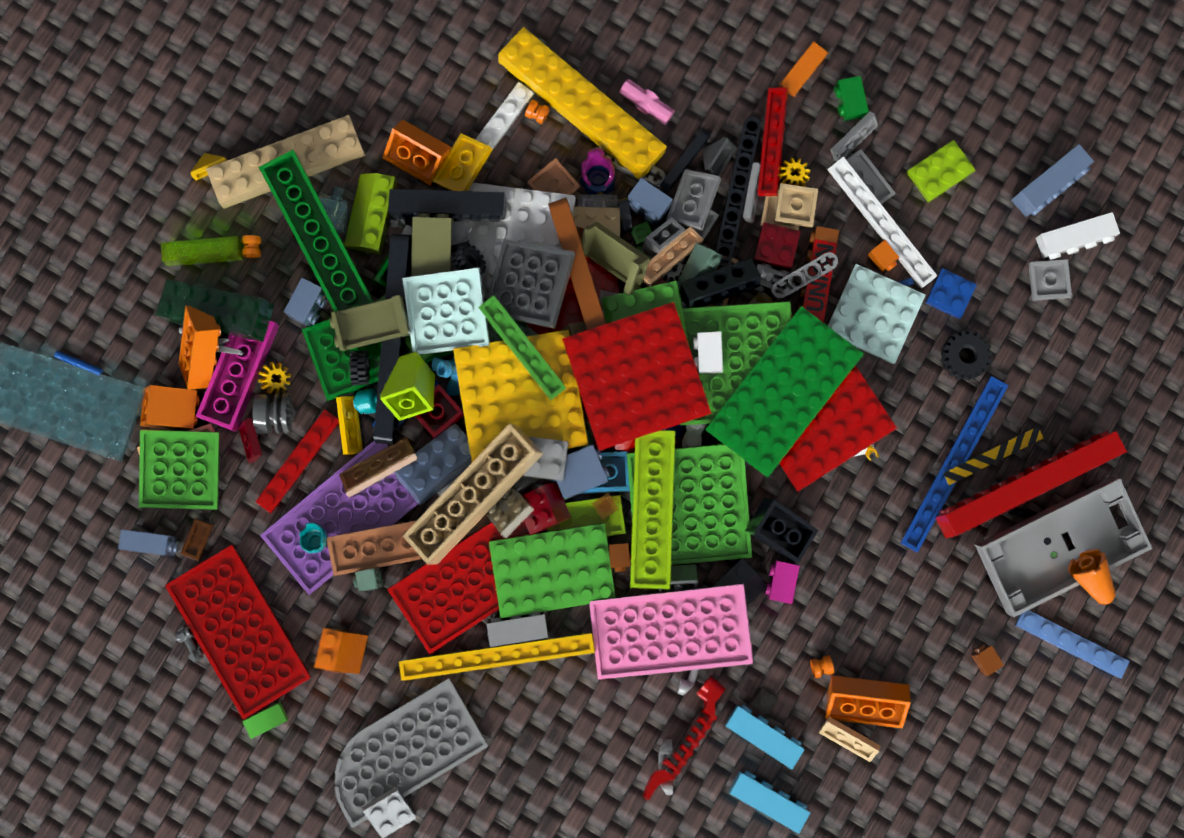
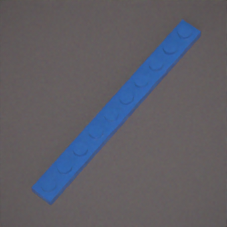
(957, 455)

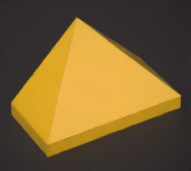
(206, 161)

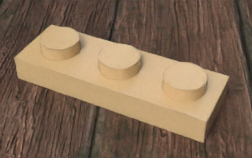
(849, 739)

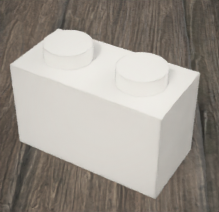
(709, 352)

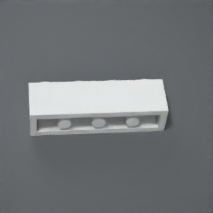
(1078, 235)

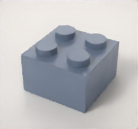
(649, 202)
(306, 303)

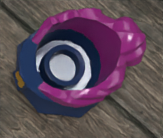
(598, 173)

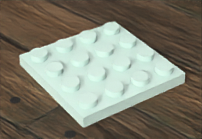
(446, 311)
(875, 313)

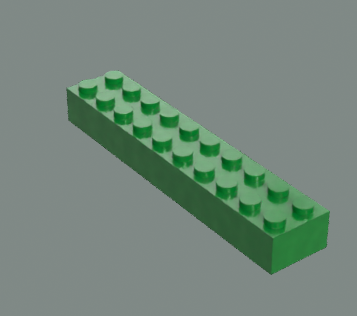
(315, 232)

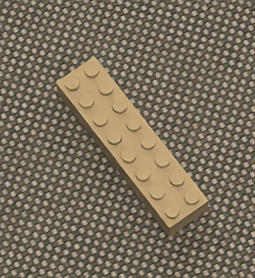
(316, 149)
(473, 494)

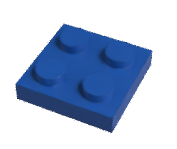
(951, 293)

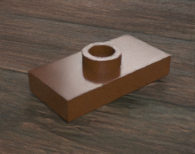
(197, 539)

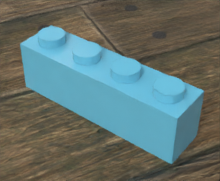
(764, 737)
(769, 802)

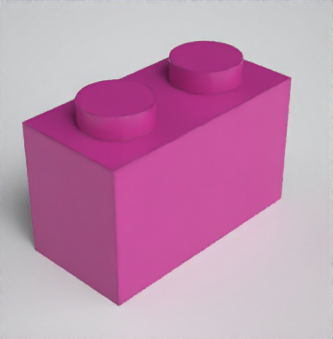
(782, 582)

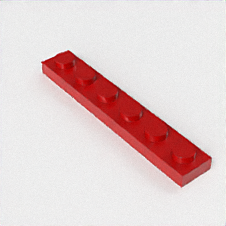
(772, 142)
(297, 461)

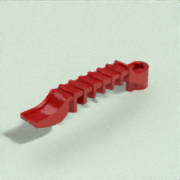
(710, 693)

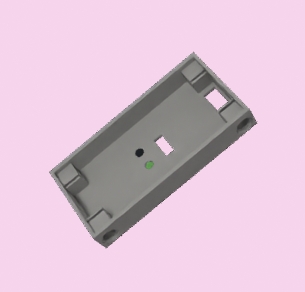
(1032, 560)

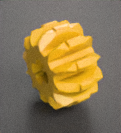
(792, 167)
(281, 379)

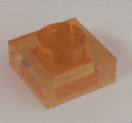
(605, 506)

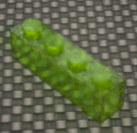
(201, 251)

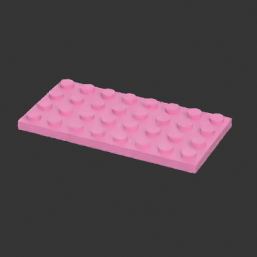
(671, 632)

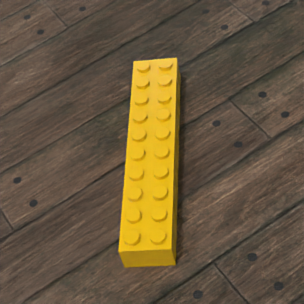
(581, 103)

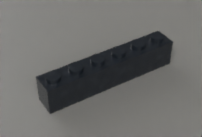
(455, 203)

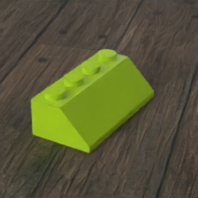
(370, 213)

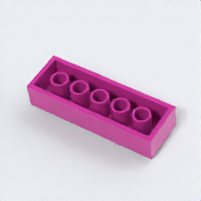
(235, 380)

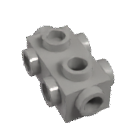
(770, 276)

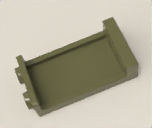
(431, 244)
(615, 256)
(370, 323)

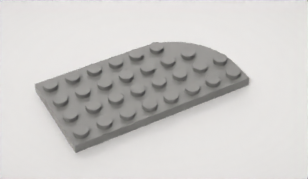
(406, 749)

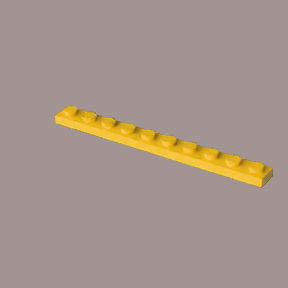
(496, 657)

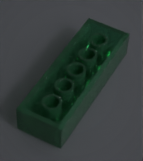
(234, 312)

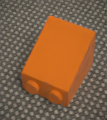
(169, 408)
(341, 651)

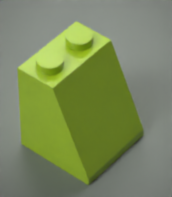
(409, 387)

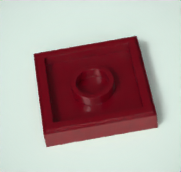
(250, 440)

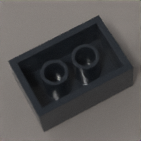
(781, 530)

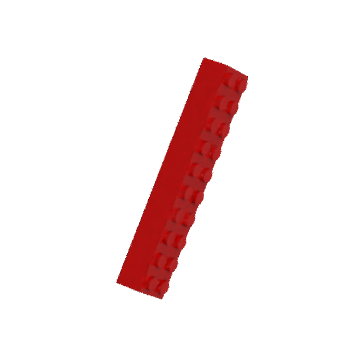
(1033, 483)

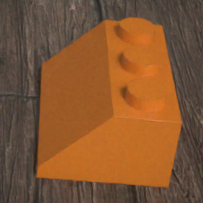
(415, 151)

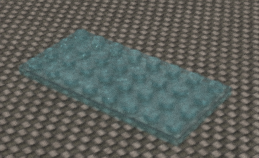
(67, 402)

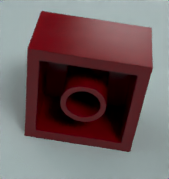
(776, 246)
(444, 414)
(548, 508)

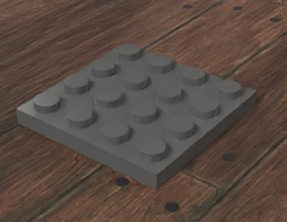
(531, 281)

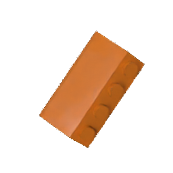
(198, 348)
(867, 701)

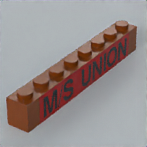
(816, 293)

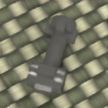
(184, 635)

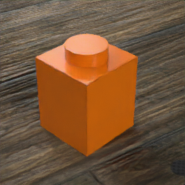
(883, 256)

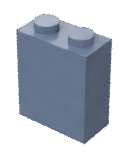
(583, 472)
(148, 543)

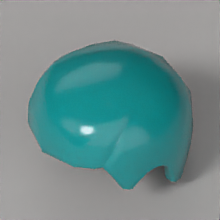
(313, 538)

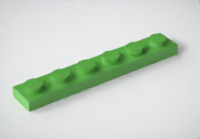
(522, 347)

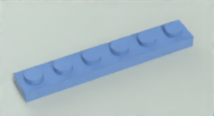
(1072, 643)

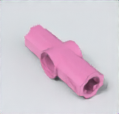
(646, 101)

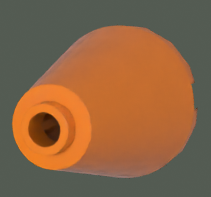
(1094, 575)

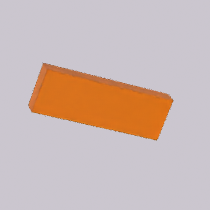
(804, 69)

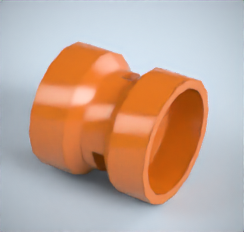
(537, 111)
(251, 246)
(822, 666)

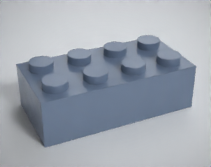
(1053, 181)
(436, 464)

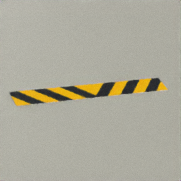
(993, 455)

